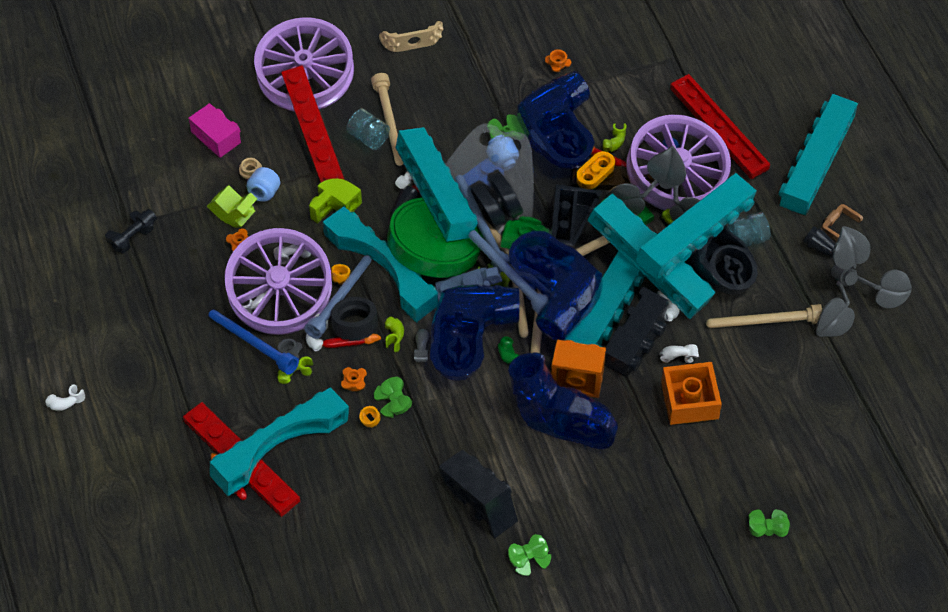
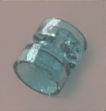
(368, 129)
(752, 229)

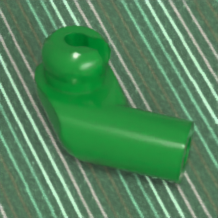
(506, 350)

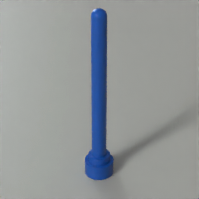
(286, 361)

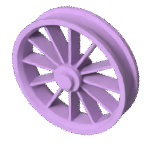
(312, 62)
(689, 126)
(277, 280)

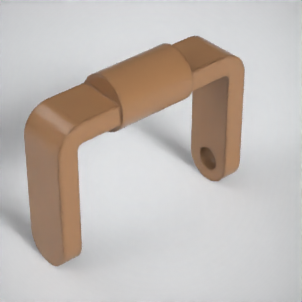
(834, 215)

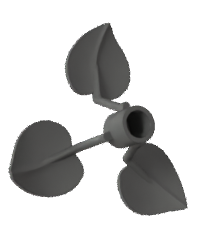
(669, 172)
(850, 250)

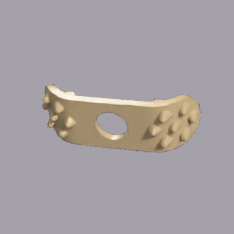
(399, 42)

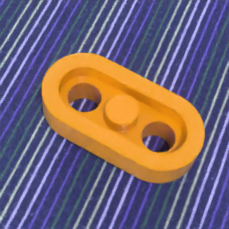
(593, 170)

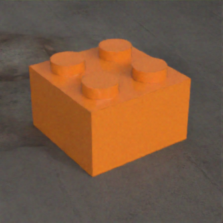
(579, 366)
(691, 393)

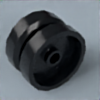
(496, 198)

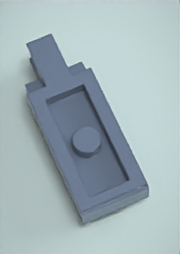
(479, 276)

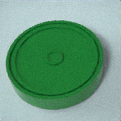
(422, 247)

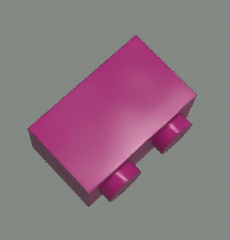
(215, 130)

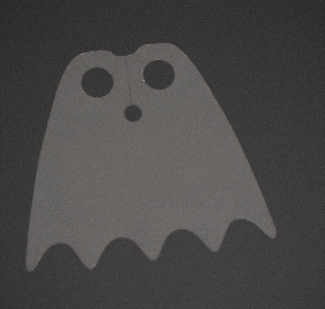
(474, 163)

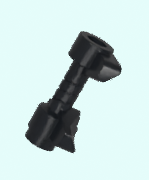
(142, 222)

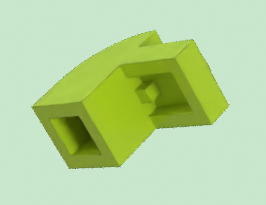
(334, 195)
(232, 207)

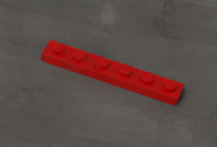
(707, 111)
(311, 124)
(221, 439)

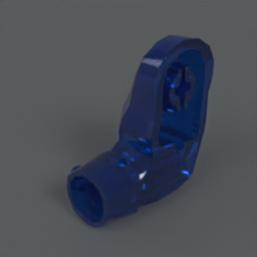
(551, 124)
(561, 275)
(461, 323)
(557, 409)

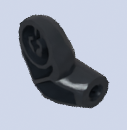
(725, 263)

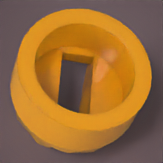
(340, 273)
(374, 412)

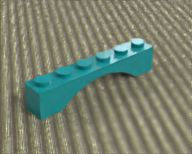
(350, 234)
(318, 415)

